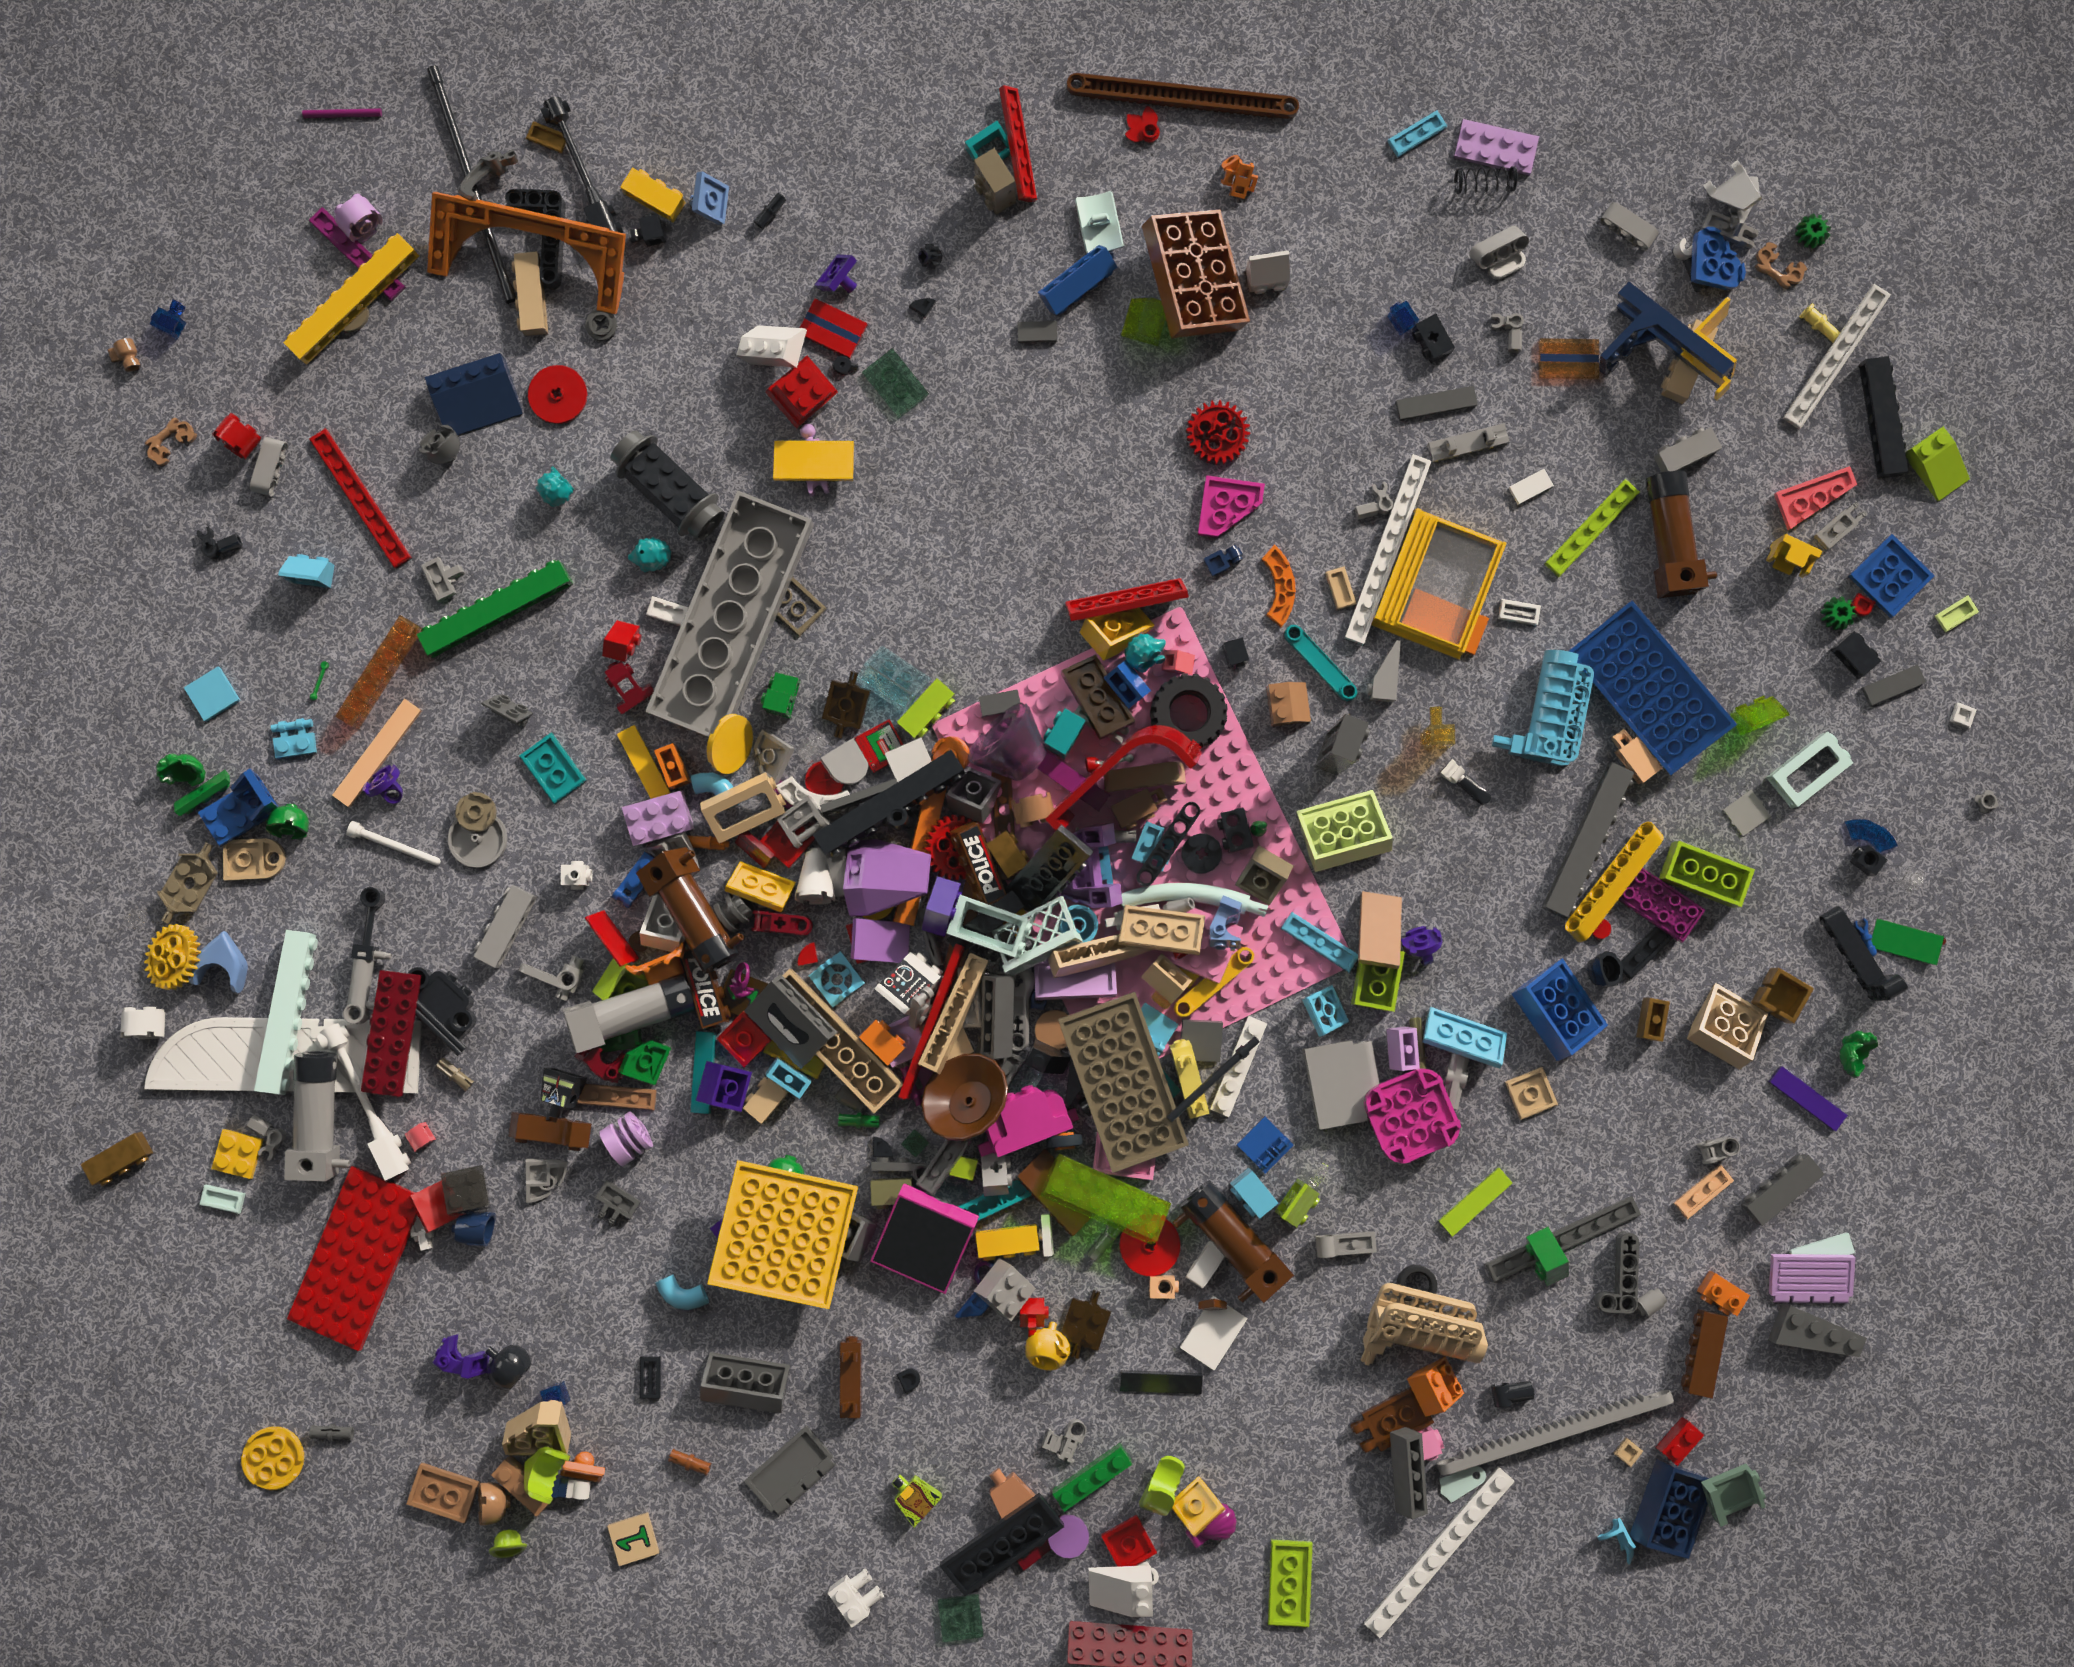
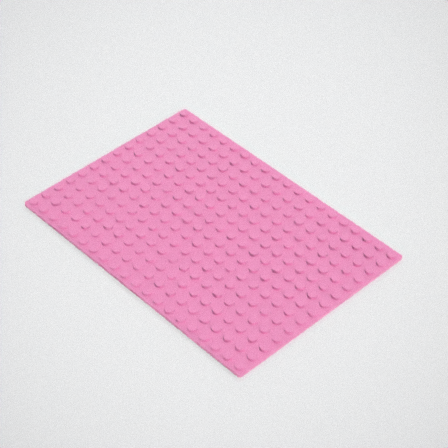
(1219, 782)

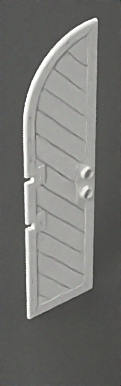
(228, 1052)

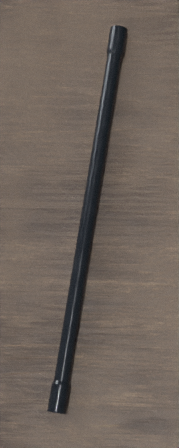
(437, 83)

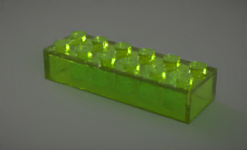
(1105, 1199)

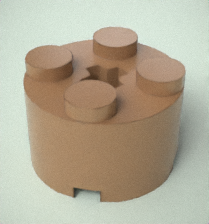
(1032, 809)

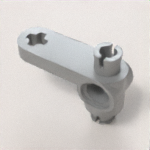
(564, 990)

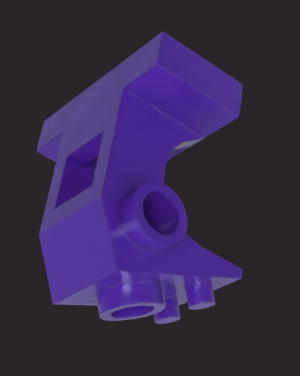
(466, 1366)

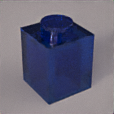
(1402, 317)
(556, 1392)

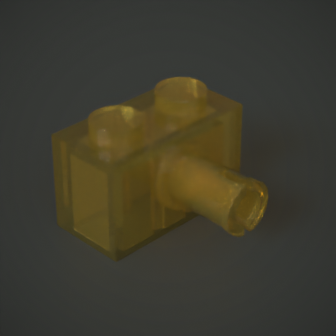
(1437, 734)

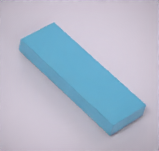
(1417, 133)

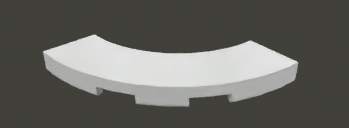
(794, 793)

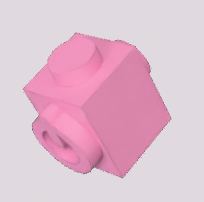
(1431, 1443)

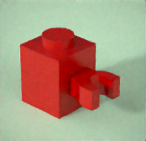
(1033, 1314)

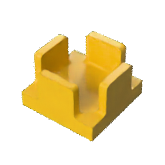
(1792, 552)

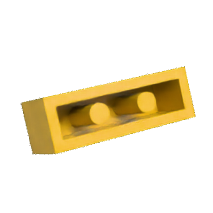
(653, 194)
(1007, 1242)

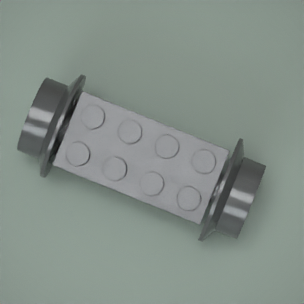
(667, 485)

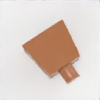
(1008, 1492)

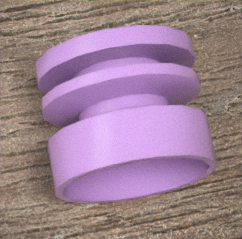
(623, 1140)

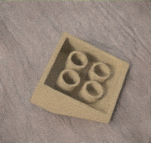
(1728, 1027)

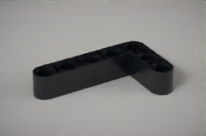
(548, 249)
(1859, 959)

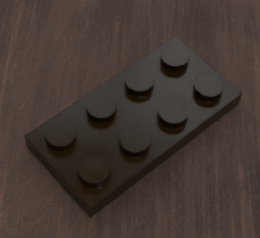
(1096, 697)

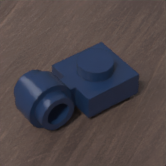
(1218, 561)

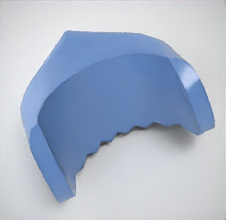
(225, 953)

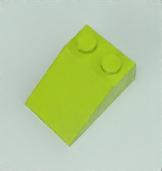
(1938, 463)
(1297, 1203)

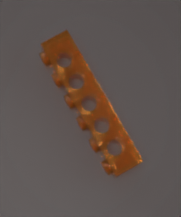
(378, 672)

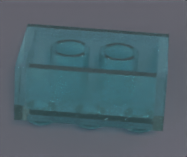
(893, 679)

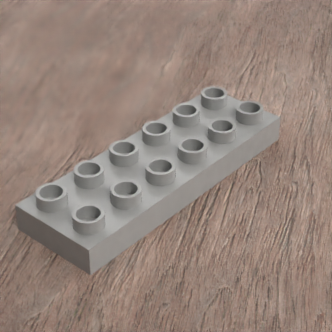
(730, 615)

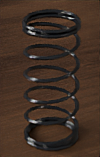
(1509, 176)

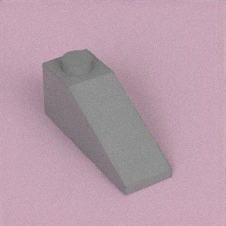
(1384, 683)

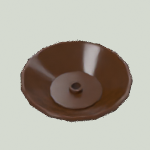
(948, 1095)

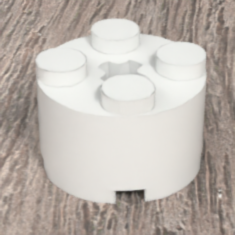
(142, 1023)

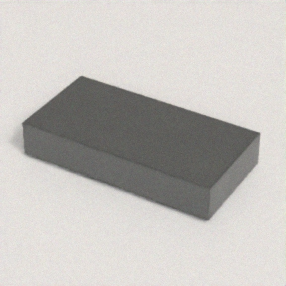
(1037, 331)
(998, 703)

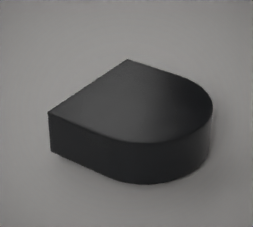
(909, 1379)

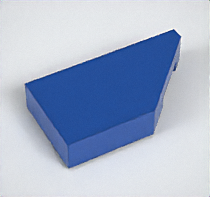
(973, 1307)

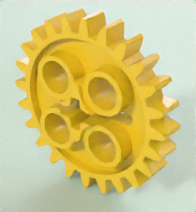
(172, 957)

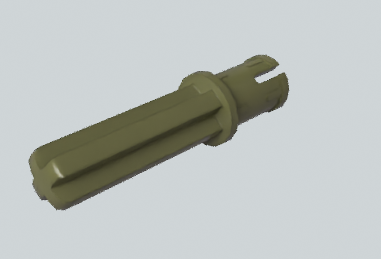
(1417, 1023)

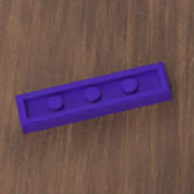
(1808, 1098)

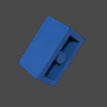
(1127, 684)

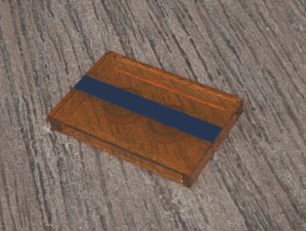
(1568, 358)

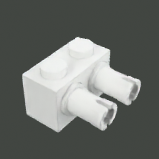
(848, 1599)

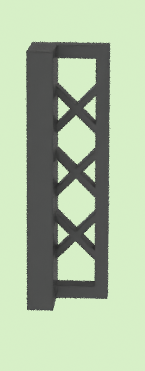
(854, 799)

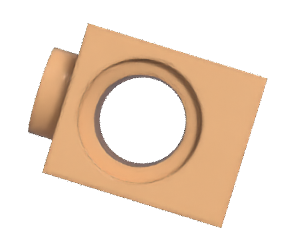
(1154, 1282)

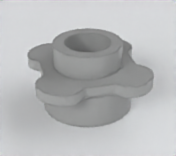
(1990, 797)

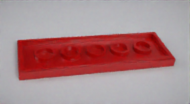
(1126, 599)

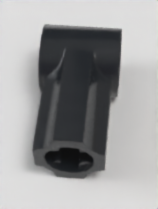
(1507, 1394)

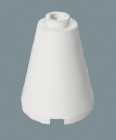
(815, 879)

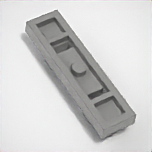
(1468, 443)

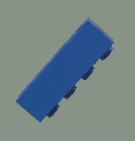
(1077, 280)

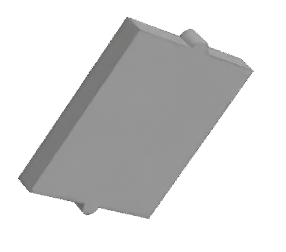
(1746, 813)

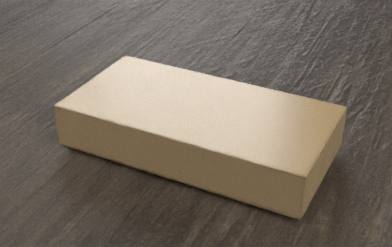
(1340, 588)

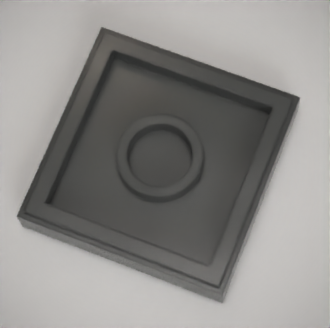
(1204, 1037)

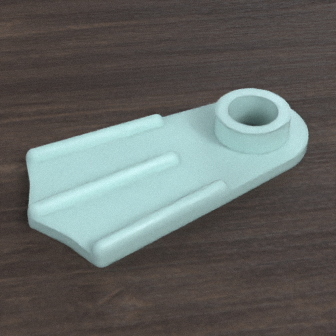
(1460, 1483)

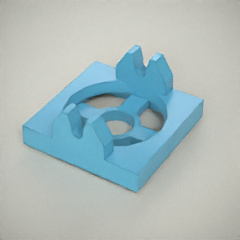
(817, 975)
(1336, 1006)

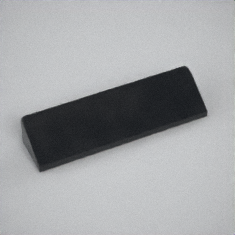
(1161, 1382)

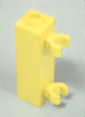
(1188, 1076)

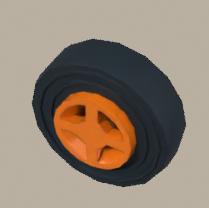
(1064, 1141)

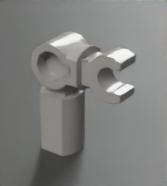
(1514, 323)
(1383, 505)
(274, 1136)

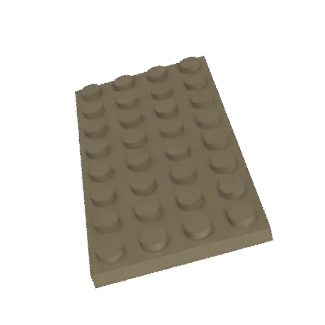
(1123, 1081)

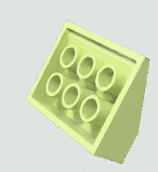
(1344, 830)

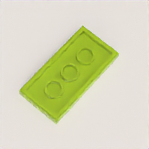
(1290, 1583)

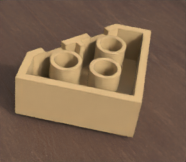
(537, 1427)

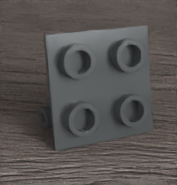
(507, 709)

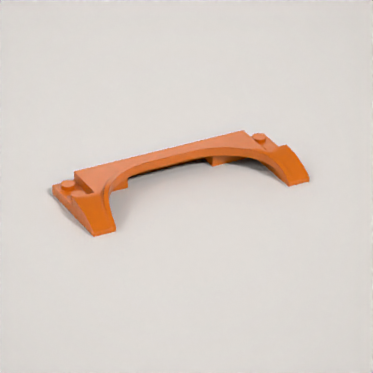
(459, 218)

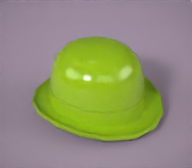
(507, 1544)

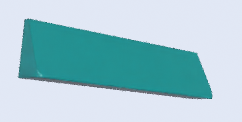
(704, 1051)

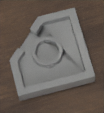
(774, 755)

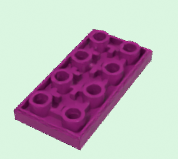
(1662, 905)

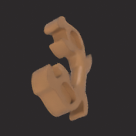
(1793, 276)
(183, 430)

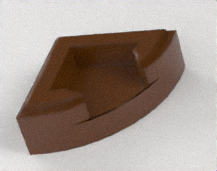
(1212, 1304)

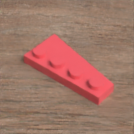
(1809, 497)

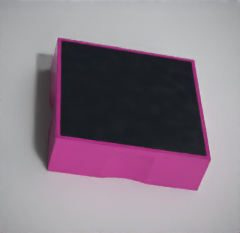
(924, 1238)

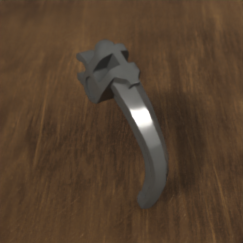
(494, 163)

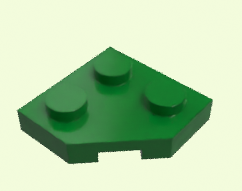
(645, 1062)

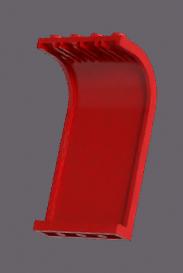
(1167, 736)

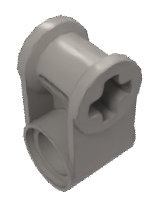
(1714, 1149)

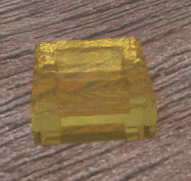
(1162, 1002)

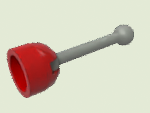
(1092, 762)

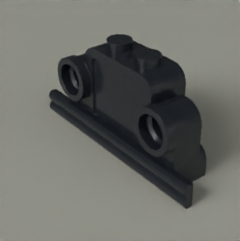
(445, 1007)

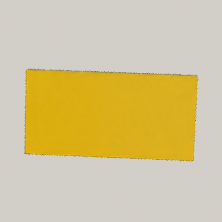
(813, 460)

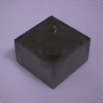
(465, 1190)

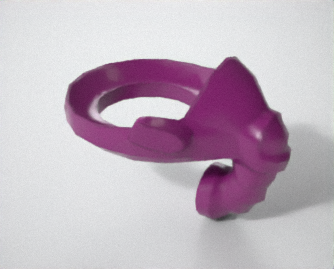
(737, 986)

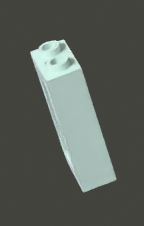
(1779, 776)
(956, 929)

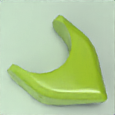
(541, 1473)
(1161, 1489)

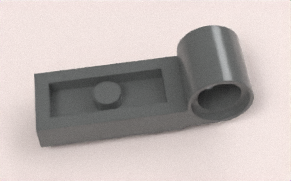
(901, 1164)

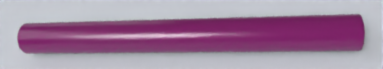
(338, 113)

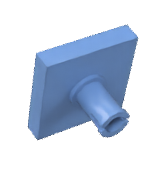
(710, 198)

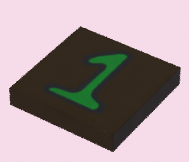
(738, 1005)

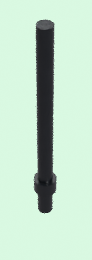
(1241, 1053)

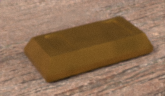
(546, 137)

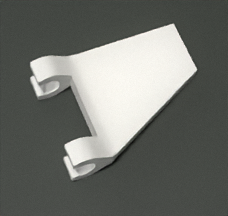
(1736, 191)

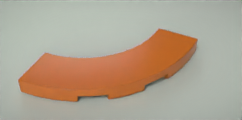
(1284, 585)

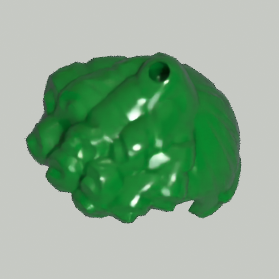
(180, 769)
(1855, 1050)

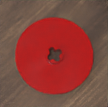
(562, 408)
(1151, 1262)

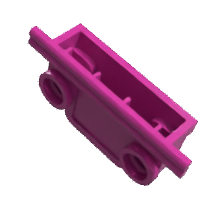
(1027, 1120)

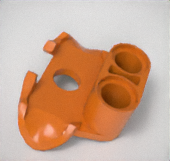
(662, 967)

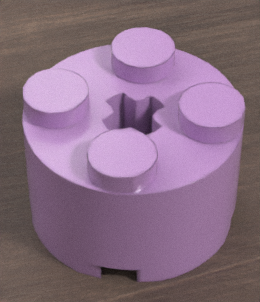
(357, 218)

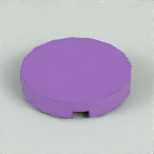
(1071, 1539)

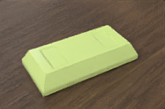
(1956, 613)

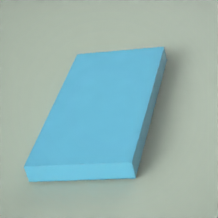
(1465, 1037)

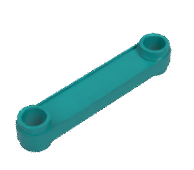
(1320, 663)

